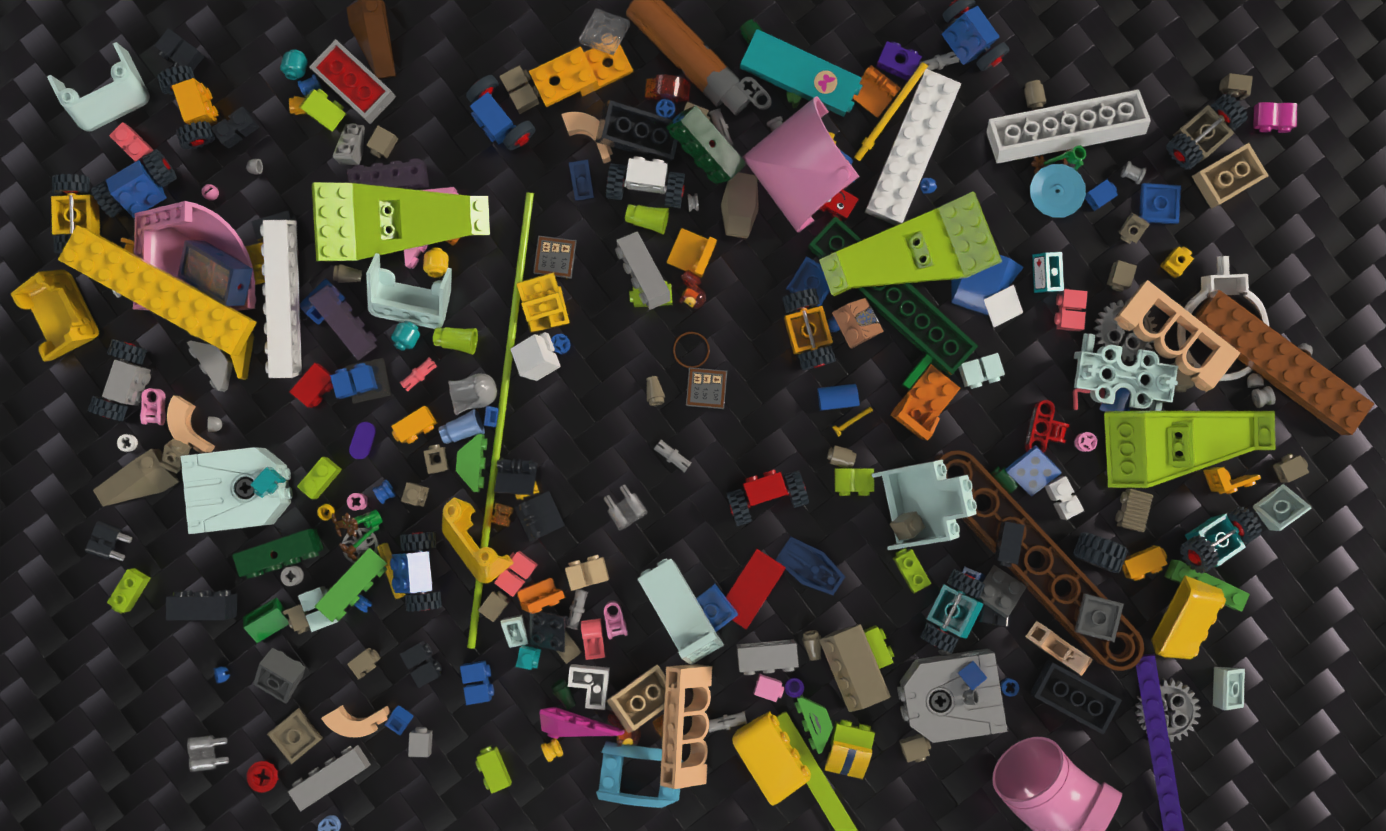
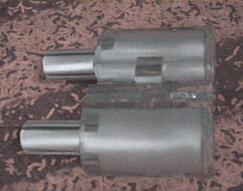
(626, 511)
(202, 753)

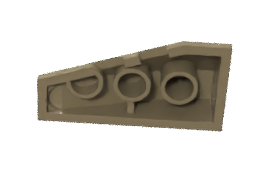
(137, 480)

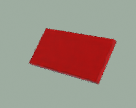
(754, 587)

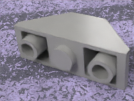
(350, 145)
(214, 363)

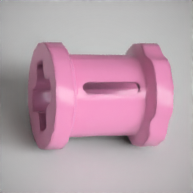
(363, 501)

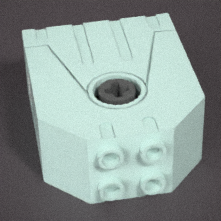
(221, 493)

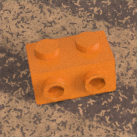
(539, 595)

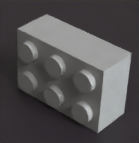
(767, 656)

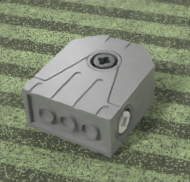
(950, 716)

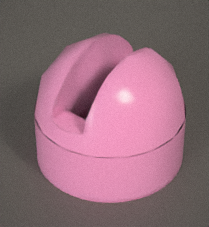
(212, 194)

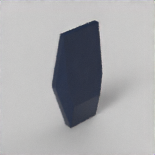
(810, 566)

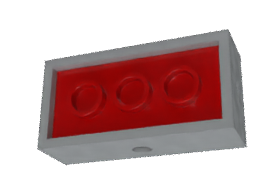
(352, 81)

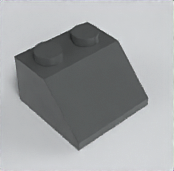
(279, 675)

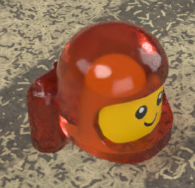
(693, 295)
(627, 738)

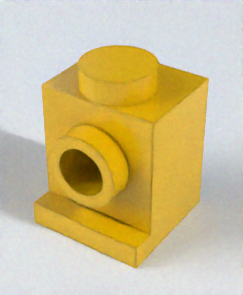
(1172, 264)

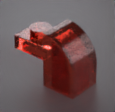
(668, 87)

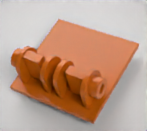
(876, 91)

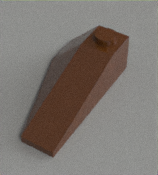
(371, 31)

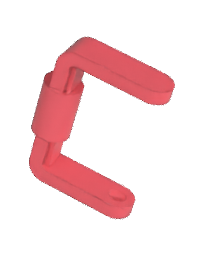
(1075, 395)

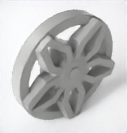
(364, 546)

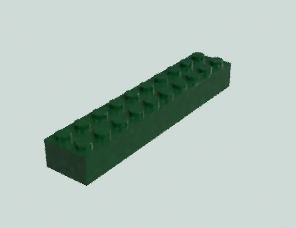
(904, 307)

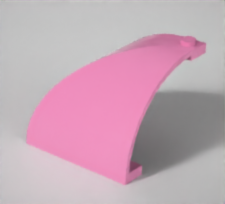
(801, 165)
(162, 234)

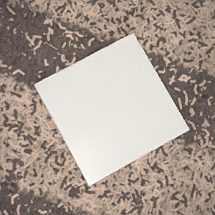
(1003, 306)

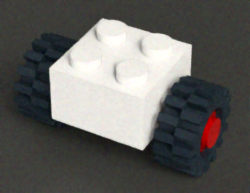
(647, 177)

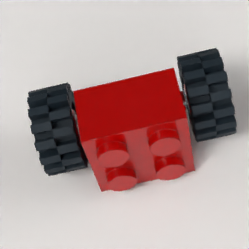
(766, 489)

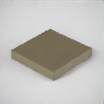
(295, 736)

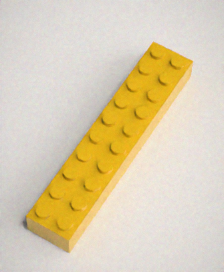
(157, 290)

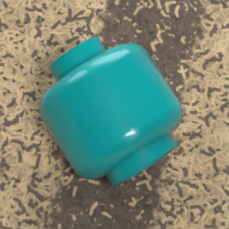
(294, 64)
(405, 335)

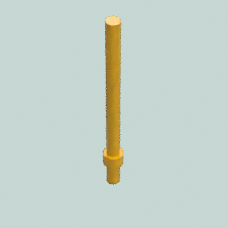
(868, 142)

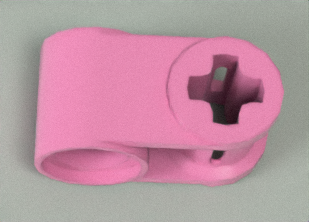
(153, 408)
(615, 621)

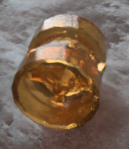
(499, 518)

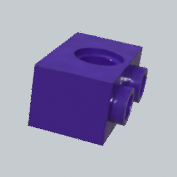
(888, 64)

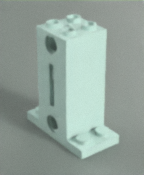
(680, 611)

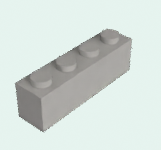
(643, 270)
(328, 778)

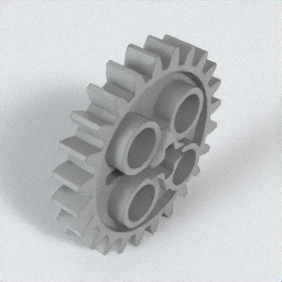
(1108, 325)
(1185, 707)

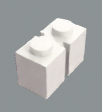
(1061, 489)

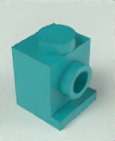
(267, 482)
(528, 657)

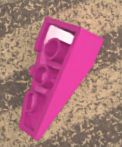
(568, 724)

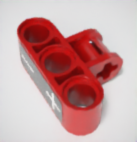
(1052, 431)

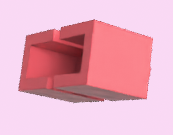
(135, 148)
(1071, 300)
(510, 581)

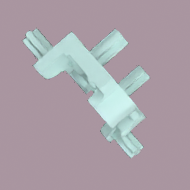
(1092, 364)

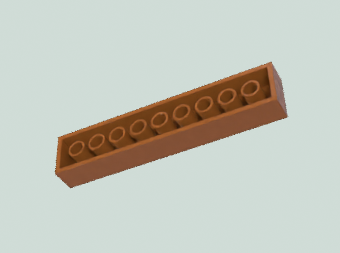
(1285, 364)

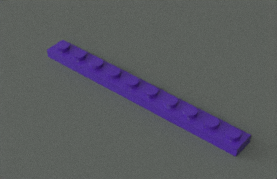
(1159, 743)

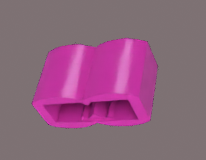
(1275, 116)

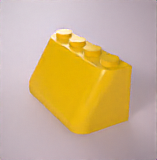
(1188, 619)
(770, 758)

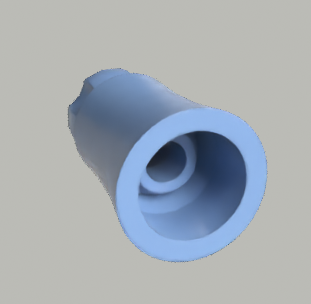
(462, 427)

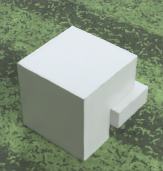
(535, 357)

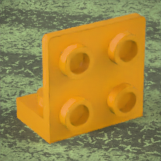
(691, 252)
(1219, 480)

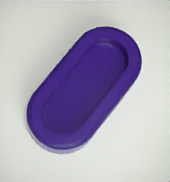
(362, 440)

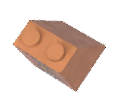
(857, 322)

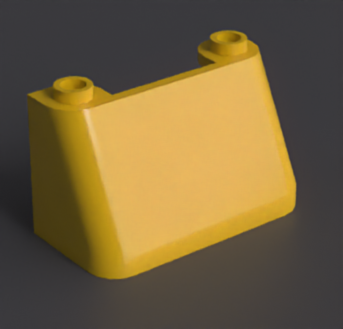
(58, 310)
(482, 562)

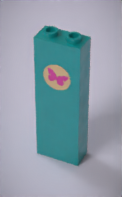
(801, 72)

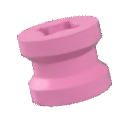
(1089, 440)

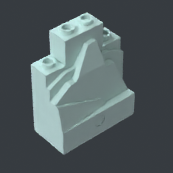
(932, 496)

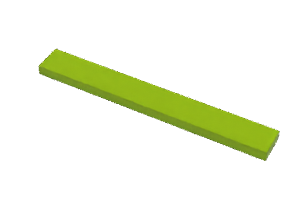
(818, 782)

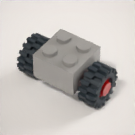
(124, 382)

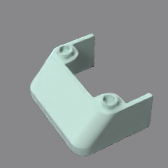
(108, 102)
(406, 302)

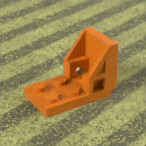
(925, 402)

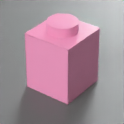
(768, 688)

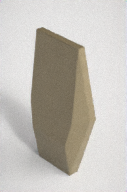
(740, 205)

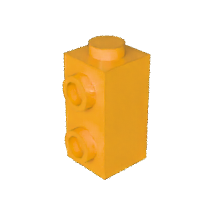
(414, 424)
(1143, 562)

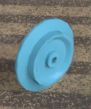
(1049, 199)

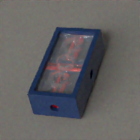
(214, 272)

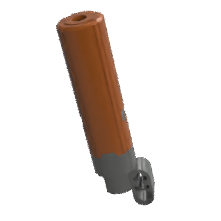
(694, 58)

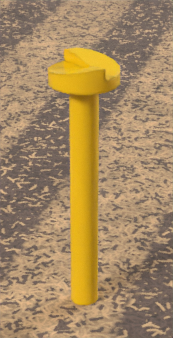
(851, 421)

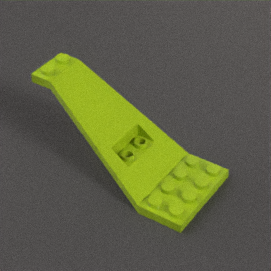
(353, 219)
(950, 237)
(1144, 443)

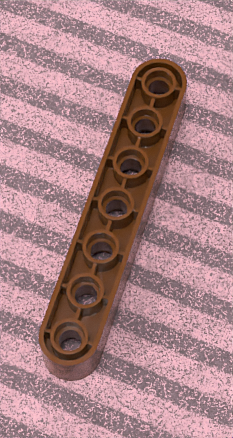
(1053, 566)

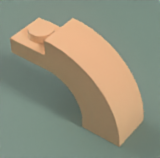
(588, 125)
(180, 426)
(1058, 648)
(349, 726)

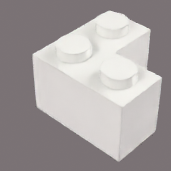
(595, 681)

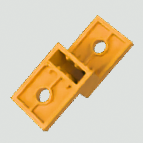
(579, 72)

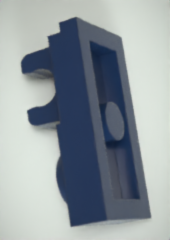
(581, 179)

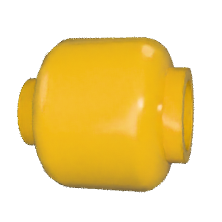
(435, 262)

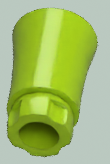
(648, 217)
(456, 339)

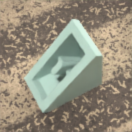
(515, 630)

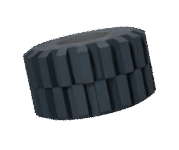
(1100, 552)

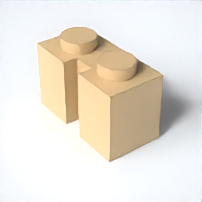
(587, 573)

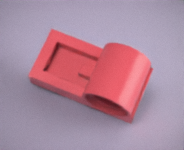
(593, 638)

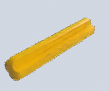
(386, 555)

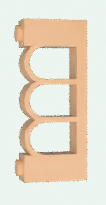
(1217, 362)
(693, 770)

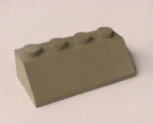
(854, 668)

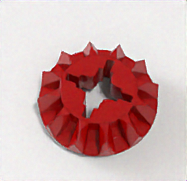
(255, 781)

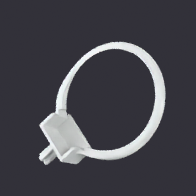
(1229, 285)

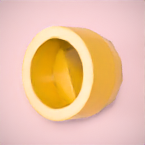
(323, 509)

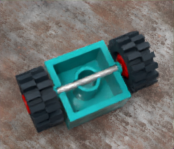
(1219, 539)
(954, 611)

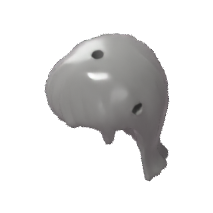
(472, 392)

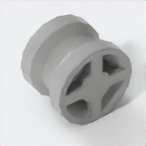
(1263, 396)
(294, 573)

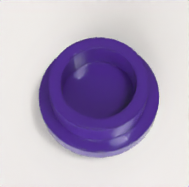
(794, 688)

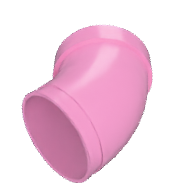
(1051, 790)

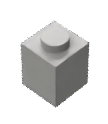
(420, 742)

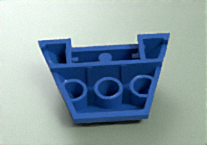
(973, 290)

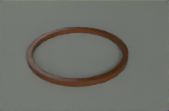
(682, 335)

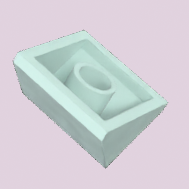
(1280, 508)
(1228, 688)

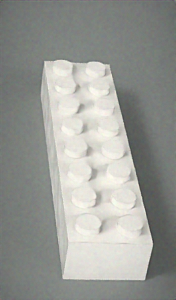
(1068, 126)
(912, 147)
(282, 298)

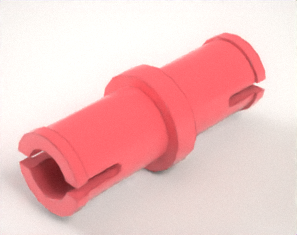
(418, 374)

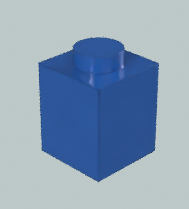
(1101, 194)

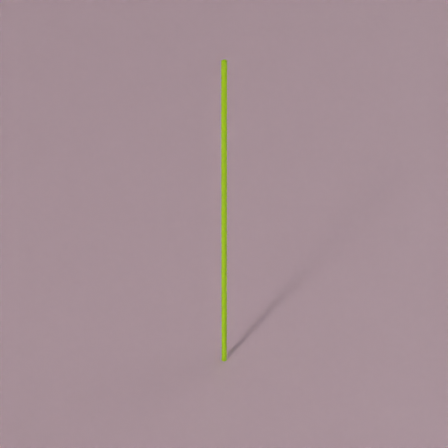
(501, 410)

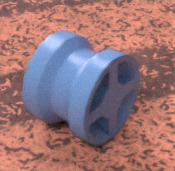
(325, 826)

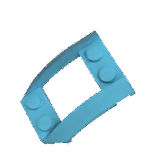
(612, 771)

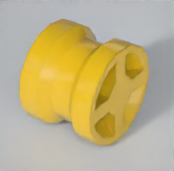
(552, 750)

